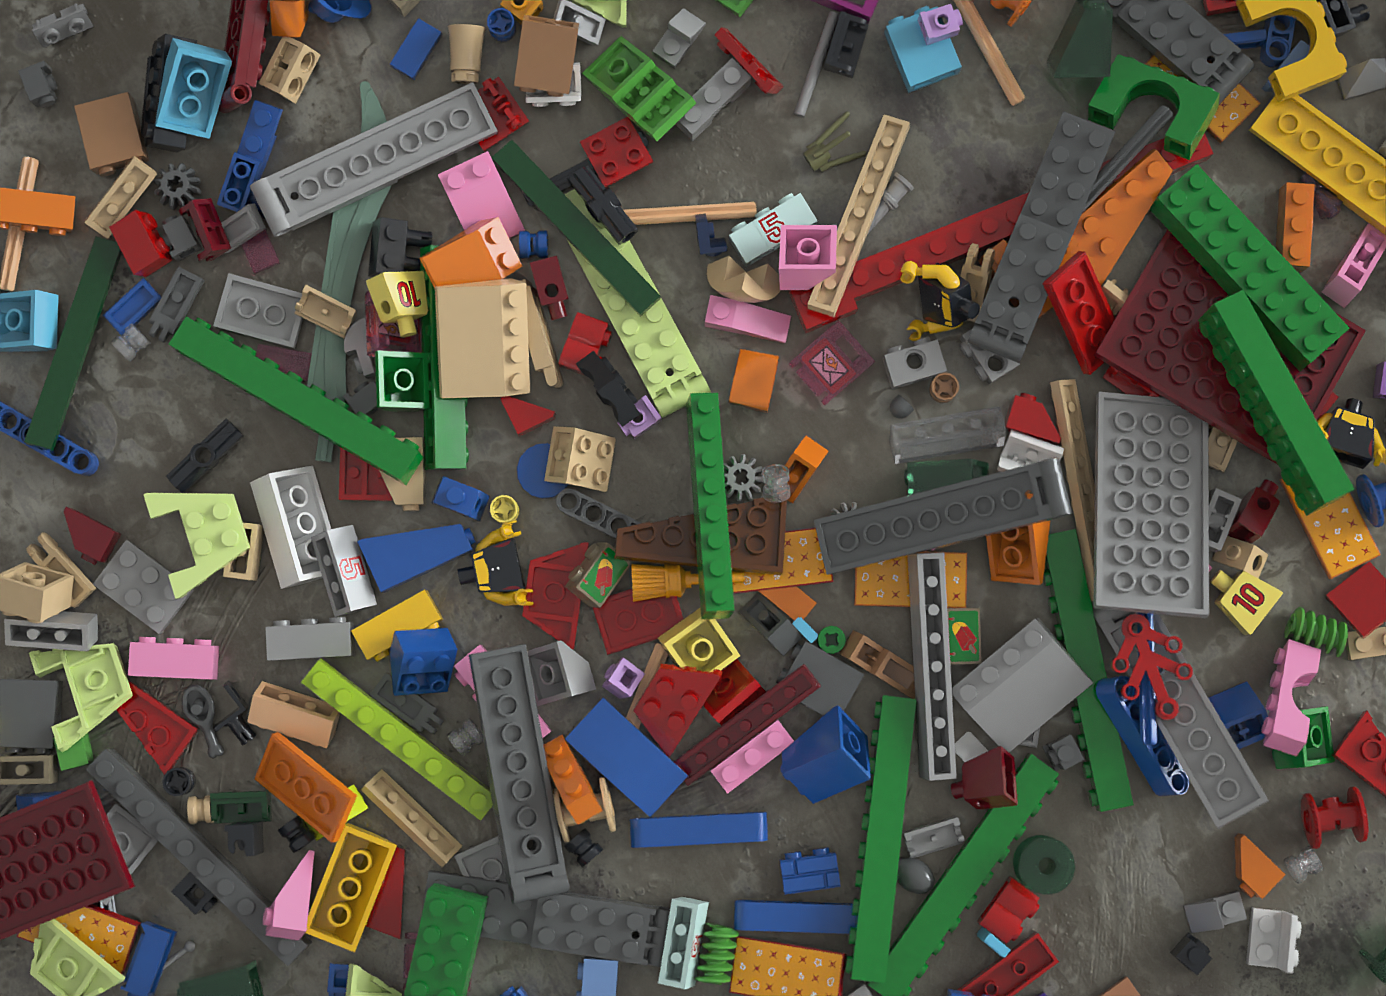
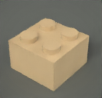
(34, 592)

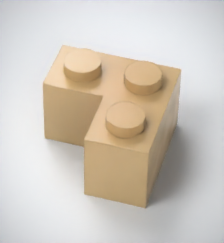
(247, 564)

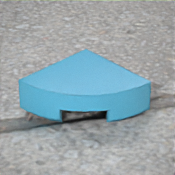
(806, 631)
(993, 942)

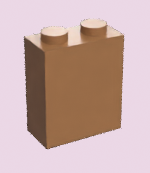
(546, 55)
(111, 133)

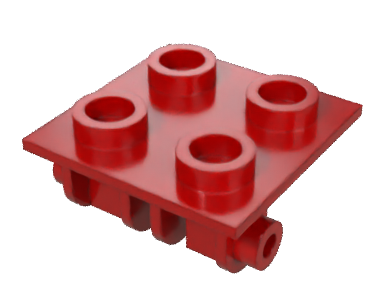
(502, 109)
(616, 151)

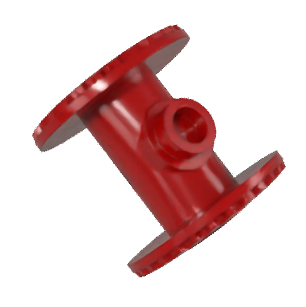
(1332, 813)

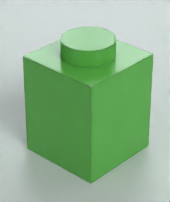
(77, 755)

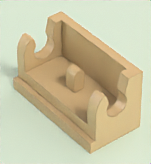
(325, 311)

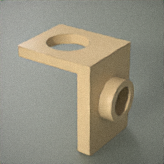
(1241, 556)

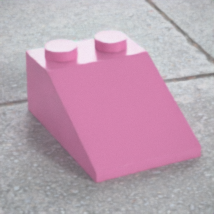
(480, 194)

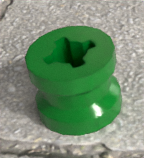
(828, 642)

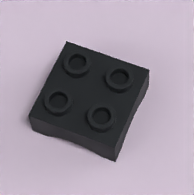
(610, 387)

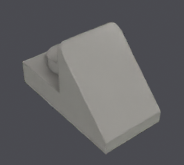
(589, 23)
(678, 38)
(1215, 912)

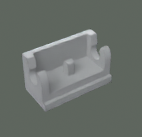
(933, 837)

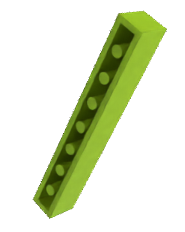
(399, 738)

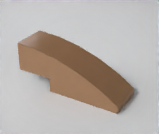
(880, 663)

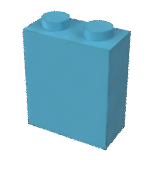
(916, 61)

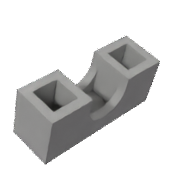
(713, 96)

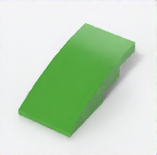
(639, 88)

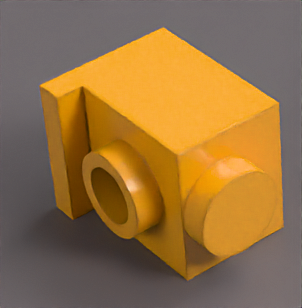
(529, 7)

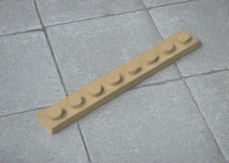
(860, 212)
(1078, 469)

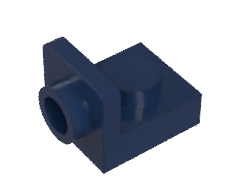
(705, 233)

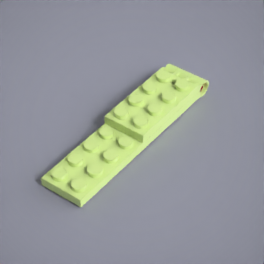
(649, 340)

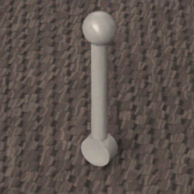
(188, 947)

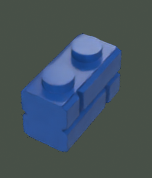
(809, 871)

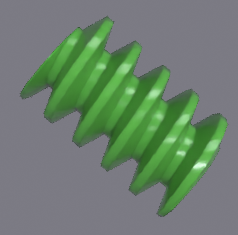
(1318, 630)
(717, 954)

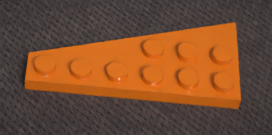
(1117, 213)

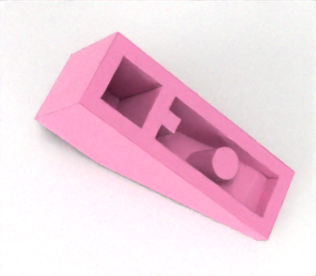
(1356, 266)
(746, 319)
(289, 910)

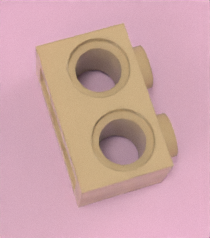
(289, 69)

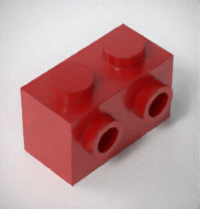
(141, 243)

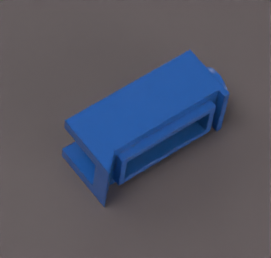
(149, 959)

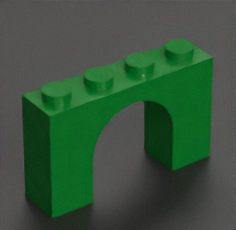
(1133, 79)

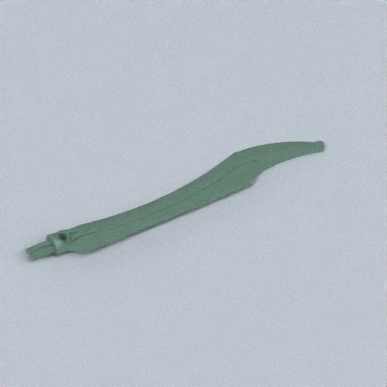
(345, 249)

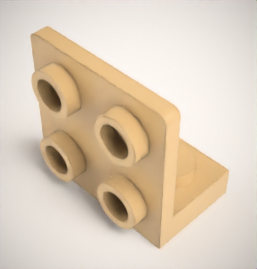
(580, 458)

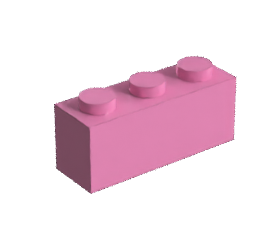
(173, 659)
(752, 756)

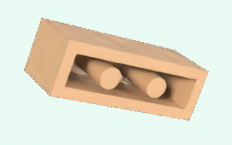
(293, 714)

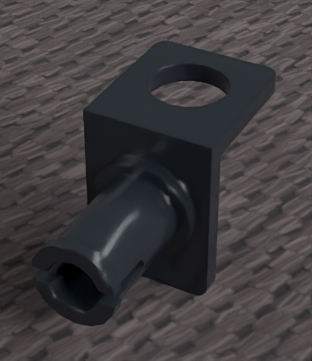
(234, 719)

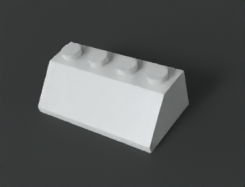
(291, 515)

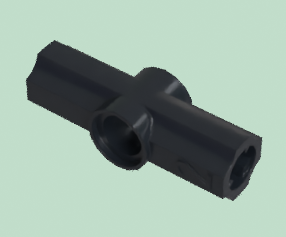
(603, 205)
(191, 468)

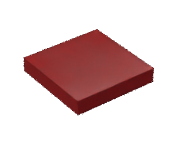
(1361, 599)

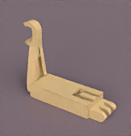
(540, 340)

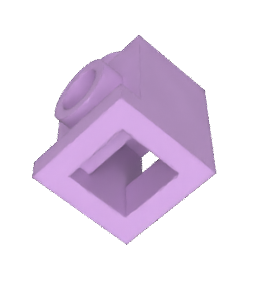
(935, 32)
(650, 419)
(622, 679)

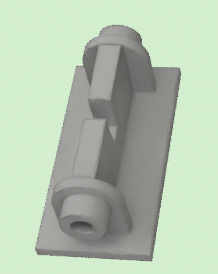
(72, 21)

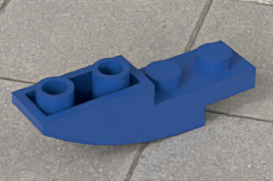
(252, 156)

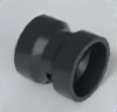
(174, 783)
(293, 828)
(583, 847)

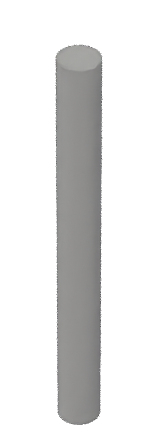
(816, 64)

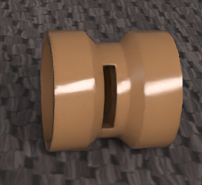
(944, 387)

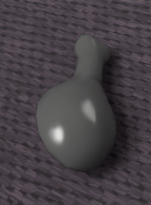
(200, 710)
(915, 876)

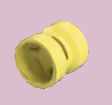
(502, 506)

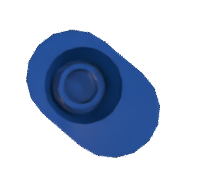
(335, 10)

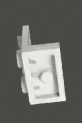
(1273, 939)

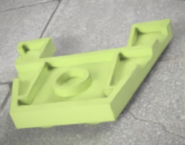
(212, 531)
(96, 684)

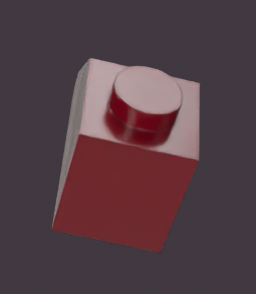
(90, 536)

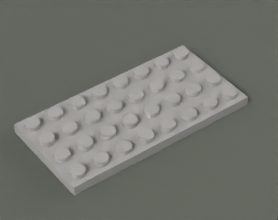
(1150, 507)

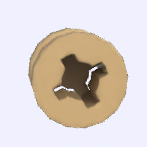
(199, 809)

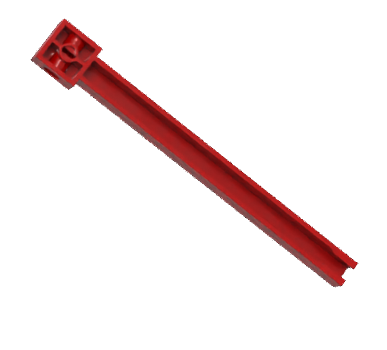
(950, 245)

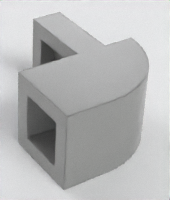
(356, 344)

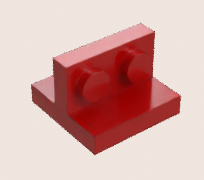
(732, 692)

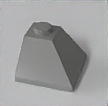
(558, 673)

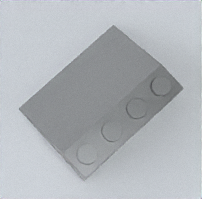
(1021, 685)

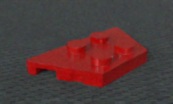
(555, 606)
(673, 702)

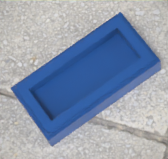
(1248, 39)
(416, 49)
(133, 306)

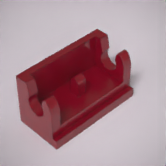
(207, 228)

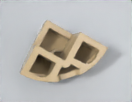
(743, 286)

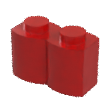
(585, 336)
(1009, 910)

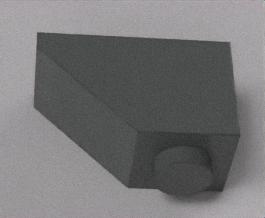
(771, 624)

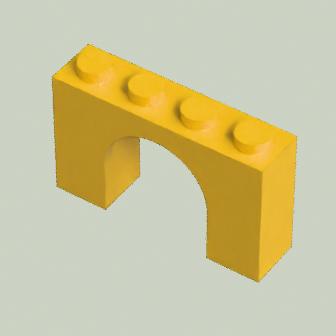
(1323, 60)

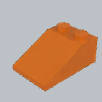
(472, 256)
(1019, 553)

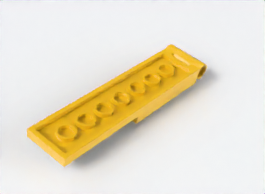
(1327, 155)

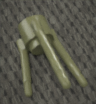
(819, 154)

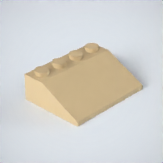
(482, 339)

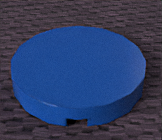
(532, 471)

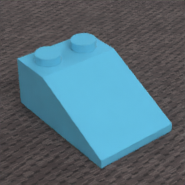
(192, 88)
(28, 321)

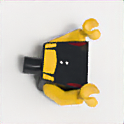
(943, 296)
(1353, 435)
(497, 568)

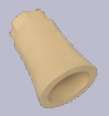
(465, 52)

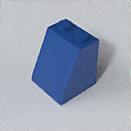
(827, 757)

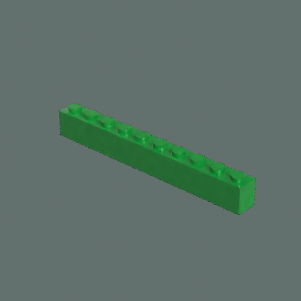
(296, 400)
(1080, 639)
(882, 839)
(963, 877)

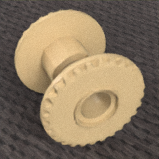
(565, 819)

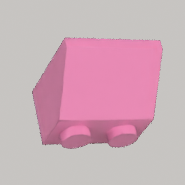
(806, 255)

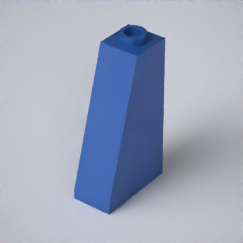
(408, 555)

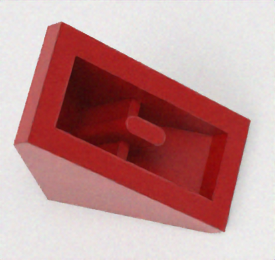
(525, 415)

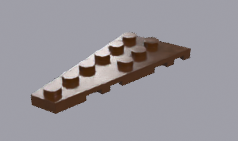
(754, 538)

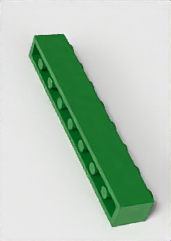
(445, 419)
(709, 506)

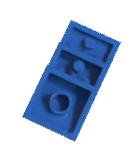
(626, 757)

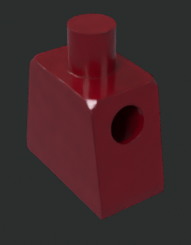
(549, 272)
(1255, 513)
(988, 780)

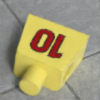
(399, 298)
(1244, 599)

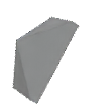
(1363, 78)

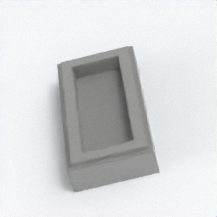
(243, 226)

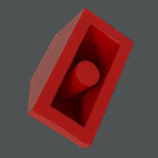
(1031, 418)

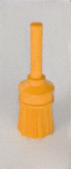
(666, 581)

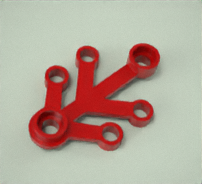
(1148, 662)

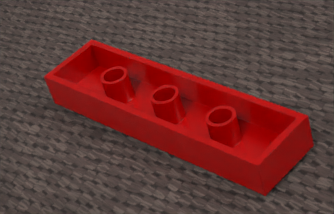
(1015, 971)

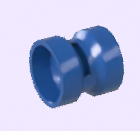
(499, 19)
(540, 244)

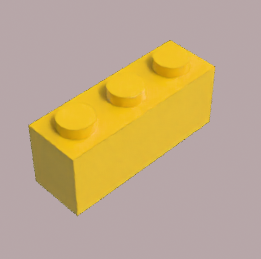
(412, 614)

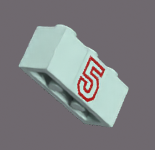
(763, 234)
(683, 942)

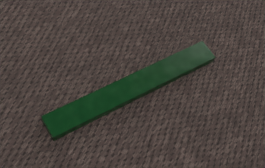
(576, 228)
(73, 344)

